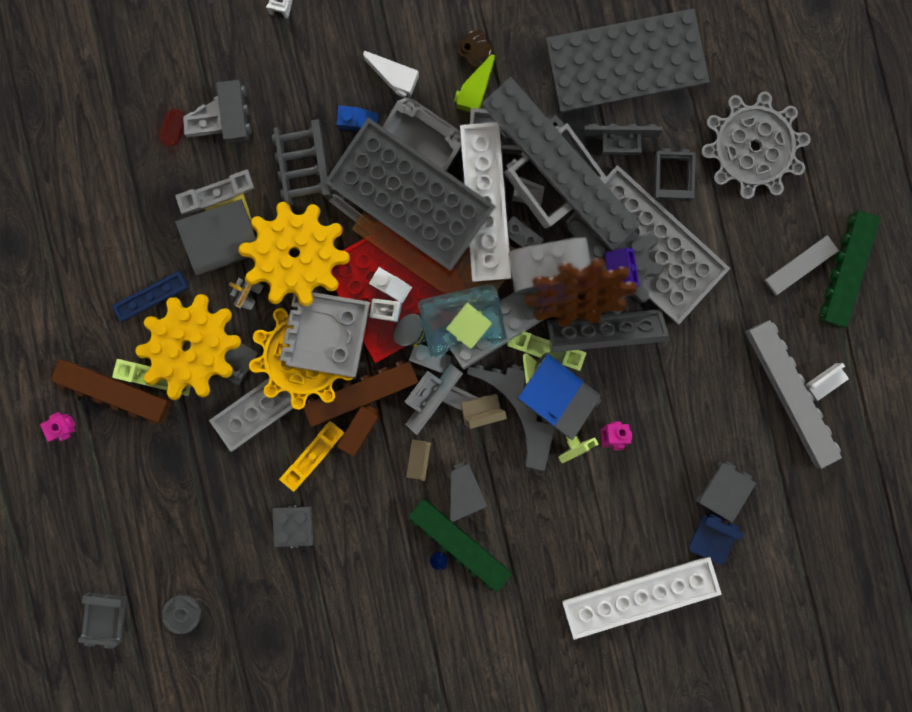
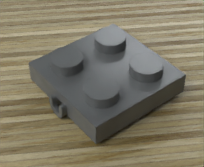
(293, 526)

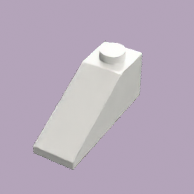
(397, 76)

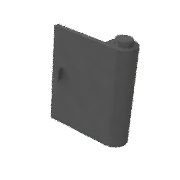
(215, 236)

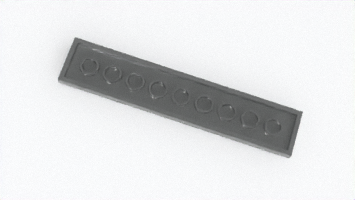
(560, 164)

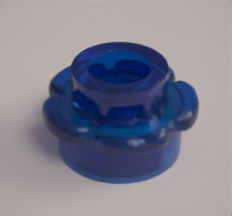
(438, 561)

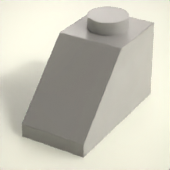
(422, 357)

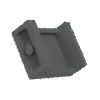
(727, 491)
(103, 619)

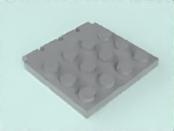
(326, 335)

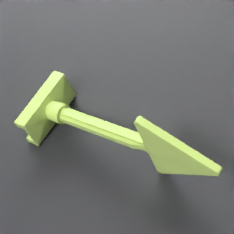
(576, 448)

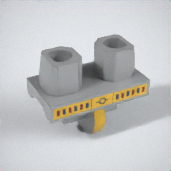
(242, 299)

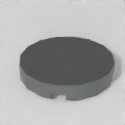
(181, 614)

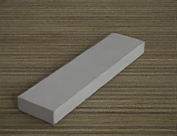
(801, 265)

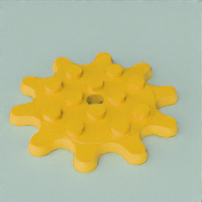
(289, 273)
(206, 352)
(296, 381)

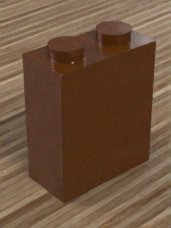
(359, 430)

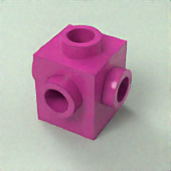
(58, 427)
(616, 436)

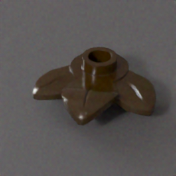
(477, 48)

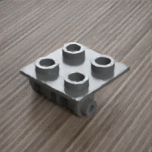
(239, 360)

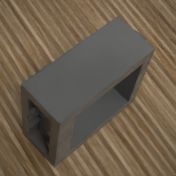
(674, 195)

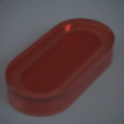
(172, 127)

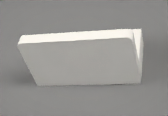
(827, 381)

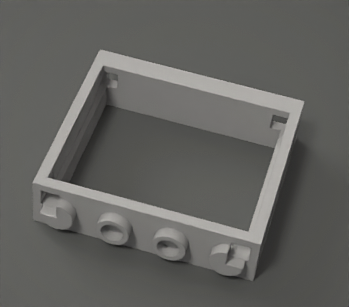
(547, 221)

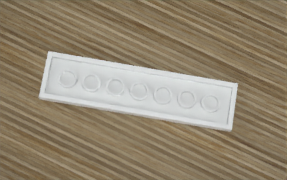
(485, 176)
(641, 597)

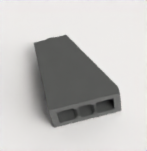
(465, 492)

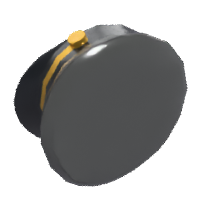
(410, 331)

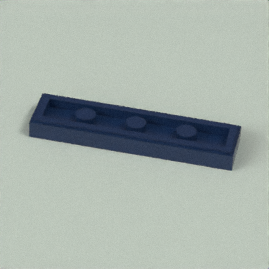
(150, 296)

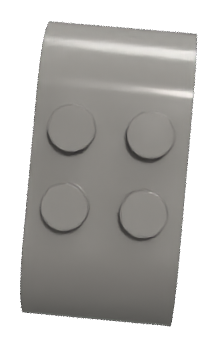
(543, 261)

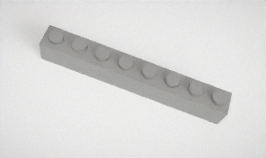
(793, 394)

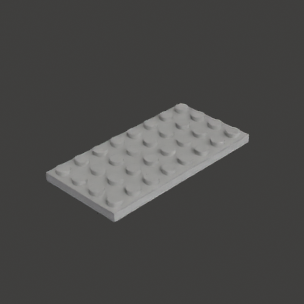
(687, 263)

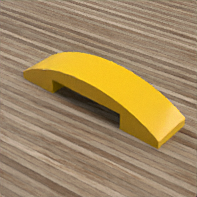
(312, 456)

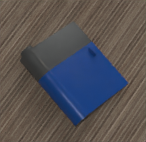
(559, 396)

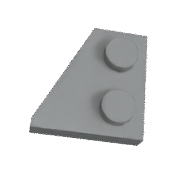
(204, 120)

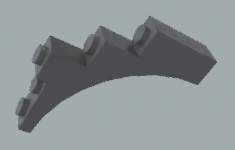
(537, 434)

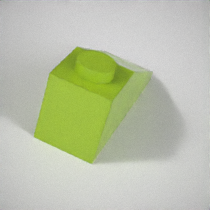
(474, 88)

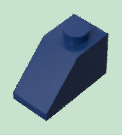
(353, 118)

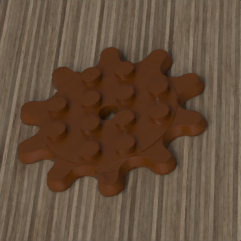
(598, 289)

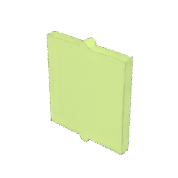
(469, 325)

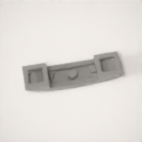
(215, 193)

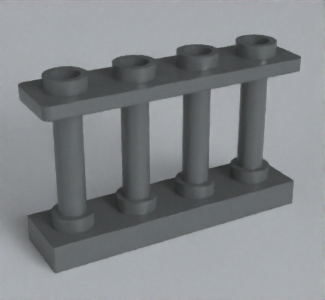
(318, 150)

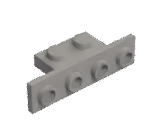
(429, 395)

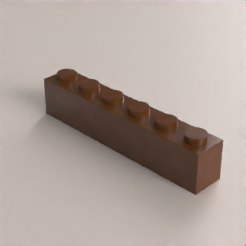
(110, 390)
(362, 393)

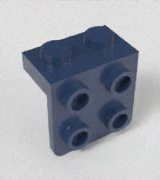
(714, 538)

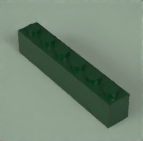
(849, 269)
(460, 544)

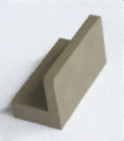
(482, 411)
(418, 459)

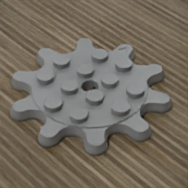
(776, 141)

